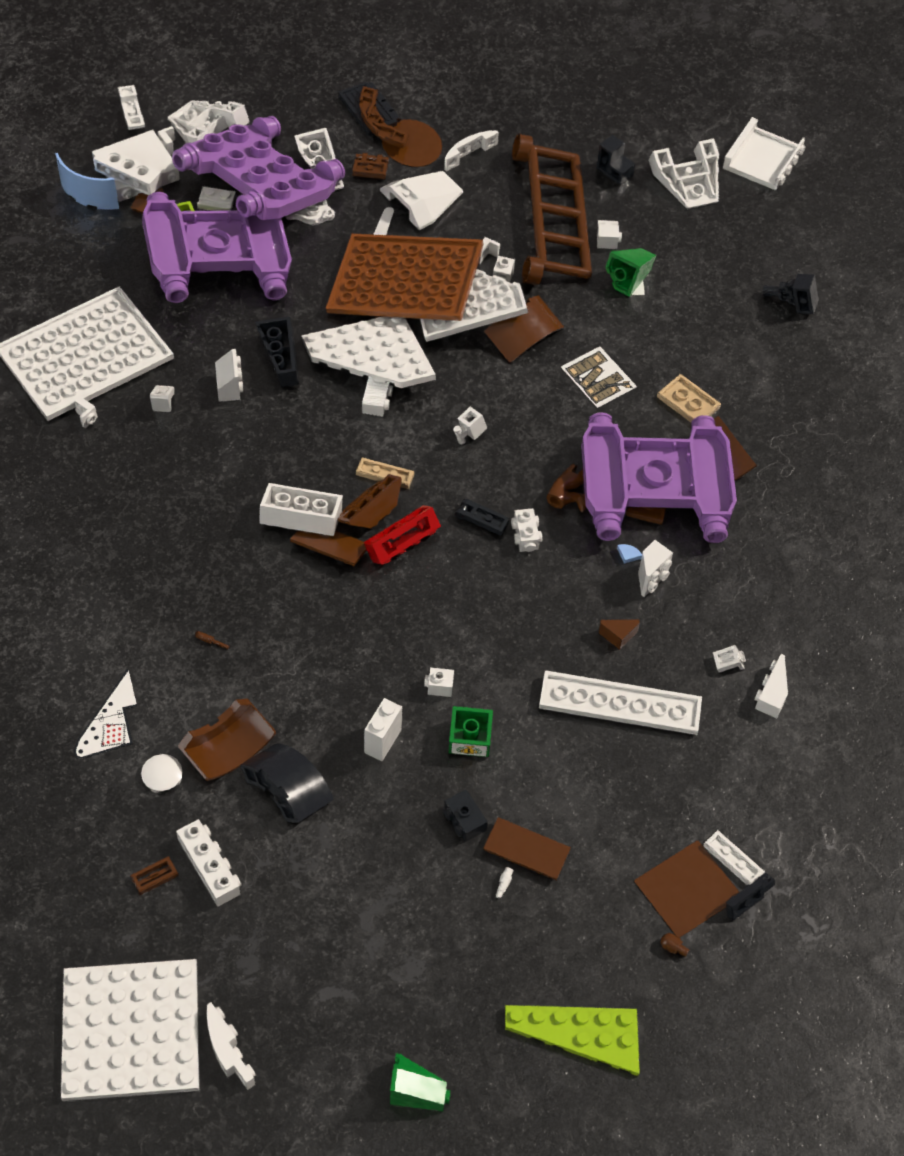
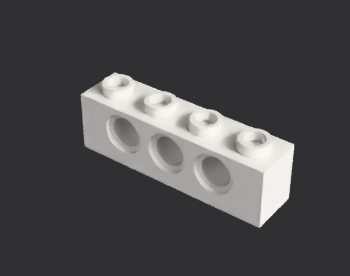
(127, 171)

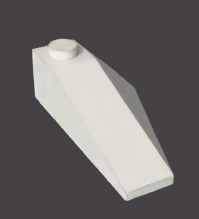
(316, 147)

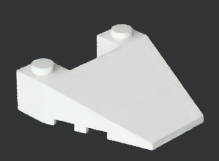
(201, 118)
(690, 182)

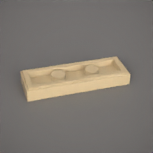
(377, 471)

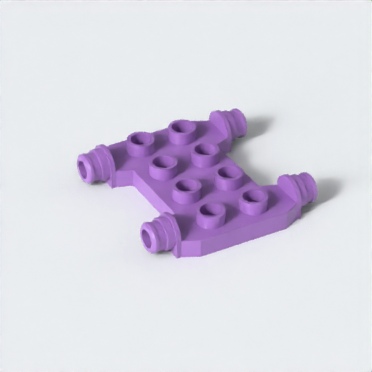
(267, 179)
(212, 241)
(658, 474)

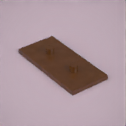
(741, 460)
(338, 546)
(527, 848)

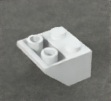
(228, 377)
(654, 567)

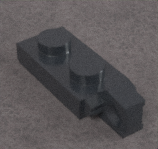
(749, 896)

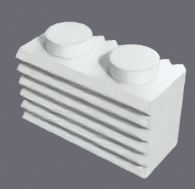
(376, 397)

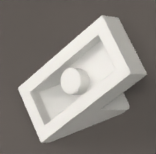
(161, 398)

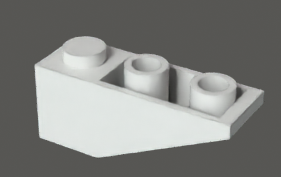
(775, 690)

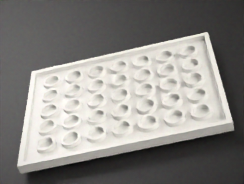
(84, 352)

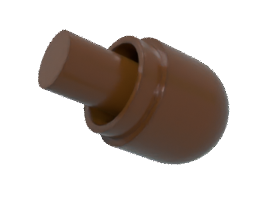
(673, 944)

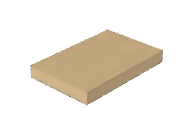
(688, 398)

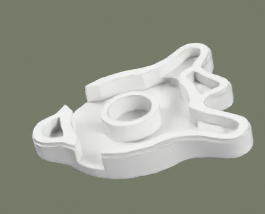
(313, 214)

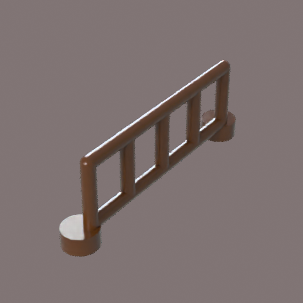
(533, 267)

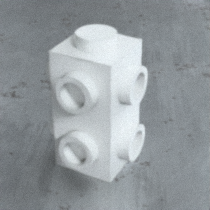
(526, 529)

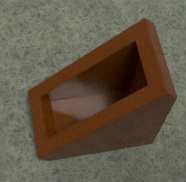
(618, 631)

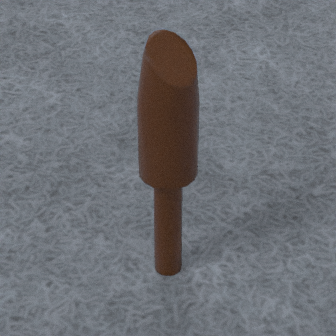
(209, 639)

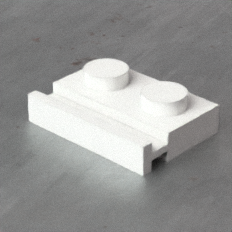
(216, 199)

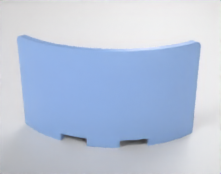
(88, 190)

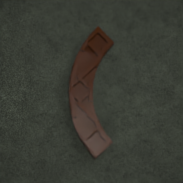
(376, 122)

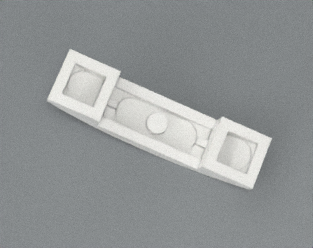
(131, 107)
(469, 144)

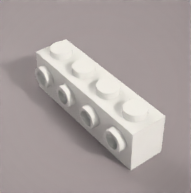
(208, 862)

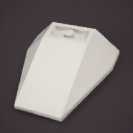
(424, 196)

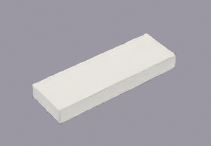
(733, 858)

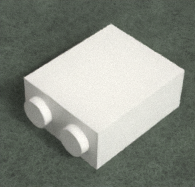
(383, 729)

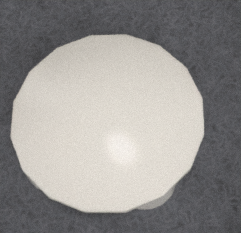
(161, 773)

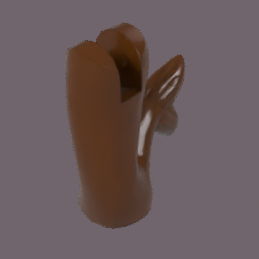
(558, 494)

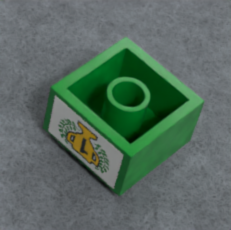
(470, 731)

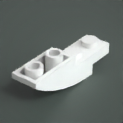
(223, 1040)

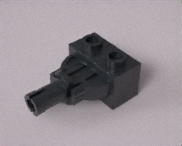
(796, 291)

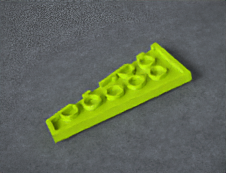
(593, 1033)

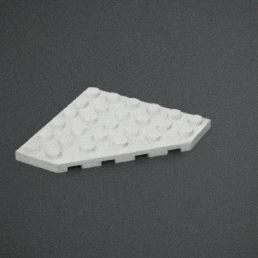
(488, 302)
(374, 348)

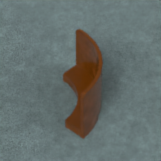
(521, 332)
(229, 742)

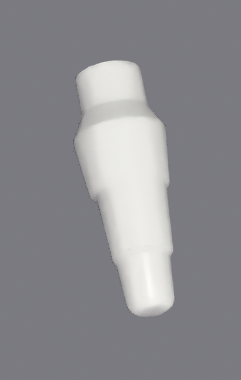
(505, 879)

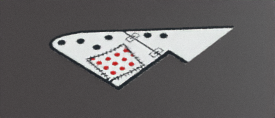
(110, 725)

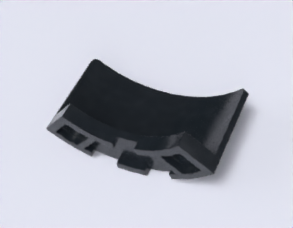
(291, 779)

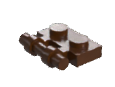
(370, 166)

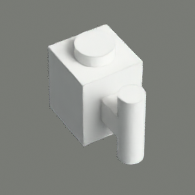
(608, 234)
(471, 424)

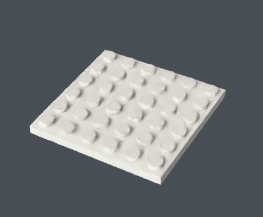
(130, 1030)

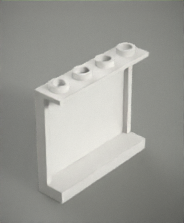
(148, 150)
(762, 156)

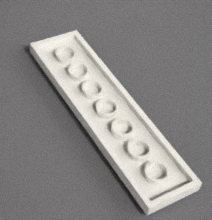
(620, 702)

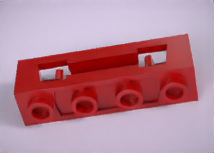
(382, 550)

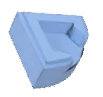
(629, 553)

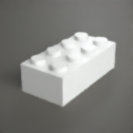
(300, 509)

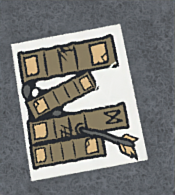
(598, 376)

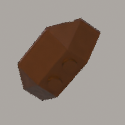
(373, 503)

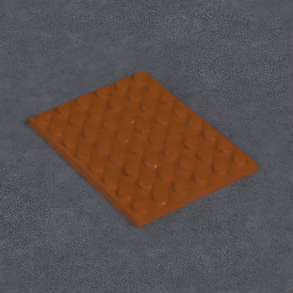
(405, 277)

